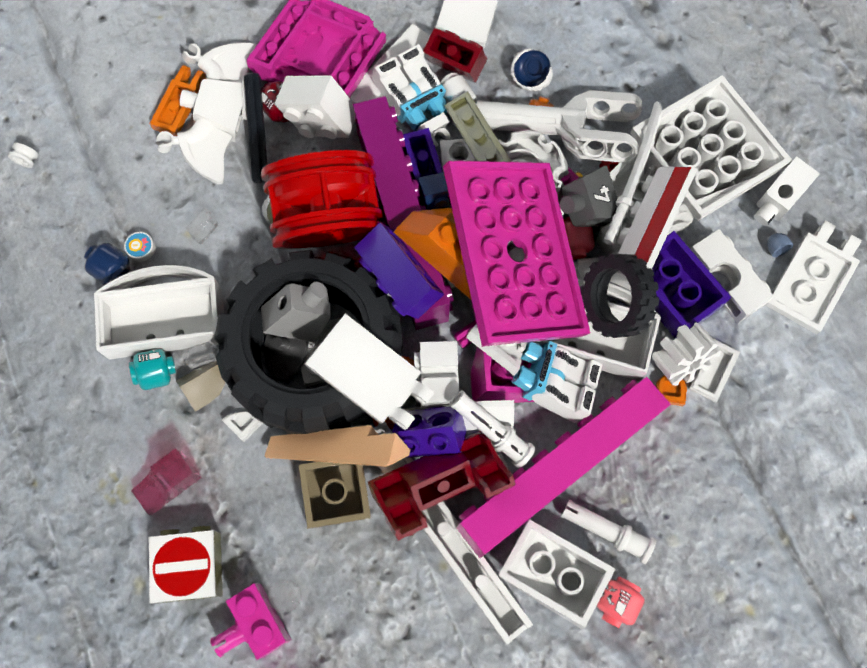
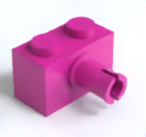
(254, 623)

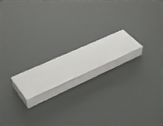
(410, 38)

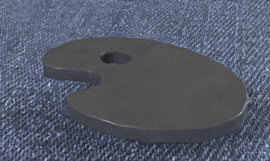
(284, 356)

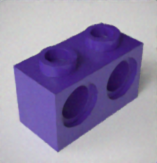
(433, 432)

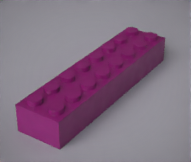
(395, 187)

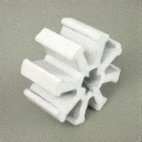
(686, 354)

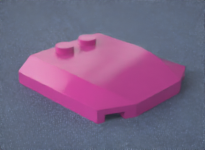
(318, 41)

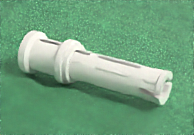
(502, 439)
(622, 536)

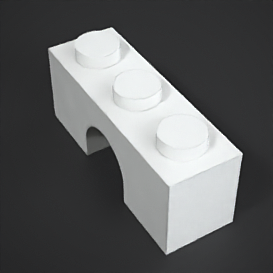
(747, 289)

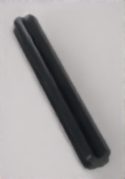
(256, 125)

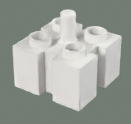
(438, 371)

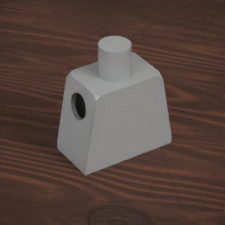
(297, 312)

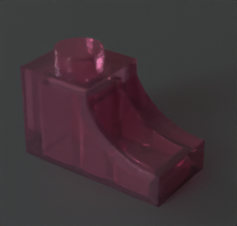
(165, 481)

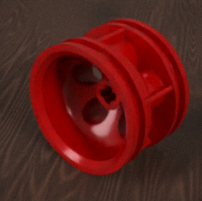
(321, 198)

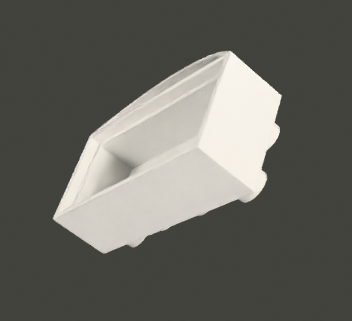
(132, 316)
(620, 356)

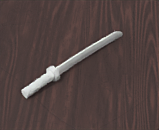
(625, 201)

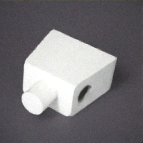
(785, 191)

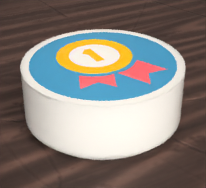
(140, 246)

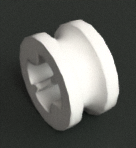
(23, 155)

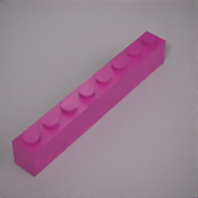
(561, 467)

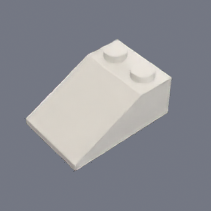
(557, 574)

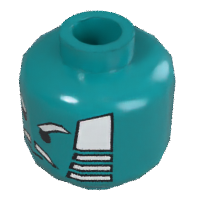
(152, 369)

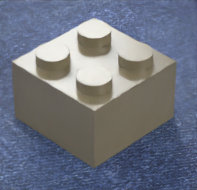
(333, 493)

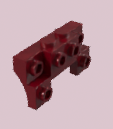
(435, 478)

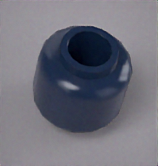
(106, 263)

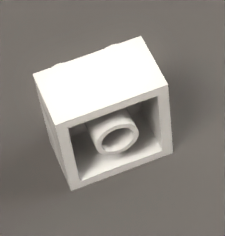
(316, 106)

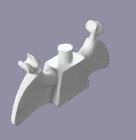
(215, 109)

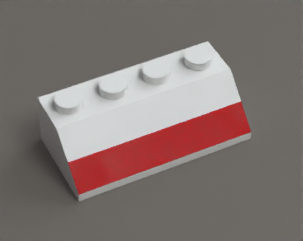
(654, 216)

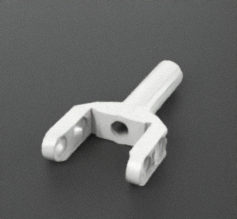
(570, 122)

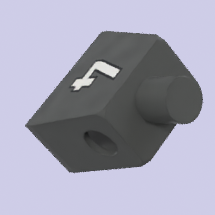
(590, 199)

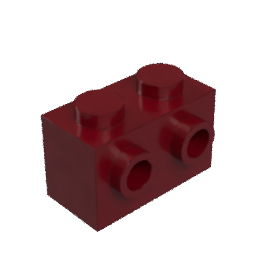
(455, 54)

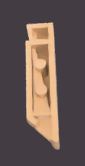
(345, 445)

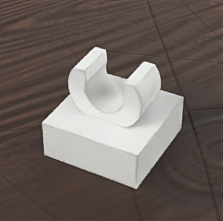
(437, 127)

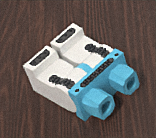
(410, 87)
(558, 380)

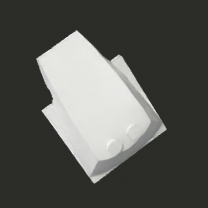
(715, 136)

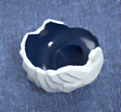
(531, 70)

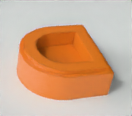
(674, 394)

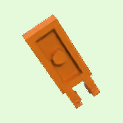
(170, 114)

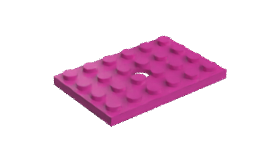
(513, 298)

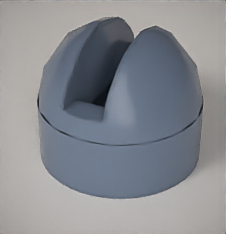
(779, 244)

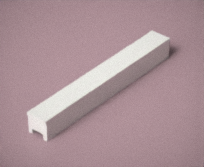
(473, 573)

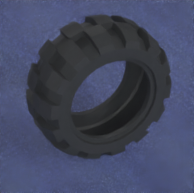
(242, 334)

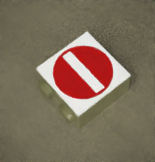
(185, 565)

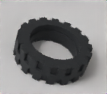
(642, 292)

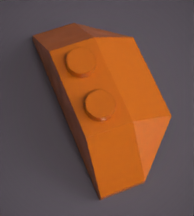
(436, 240)

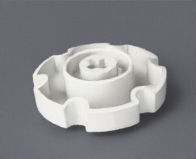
(532, 148)

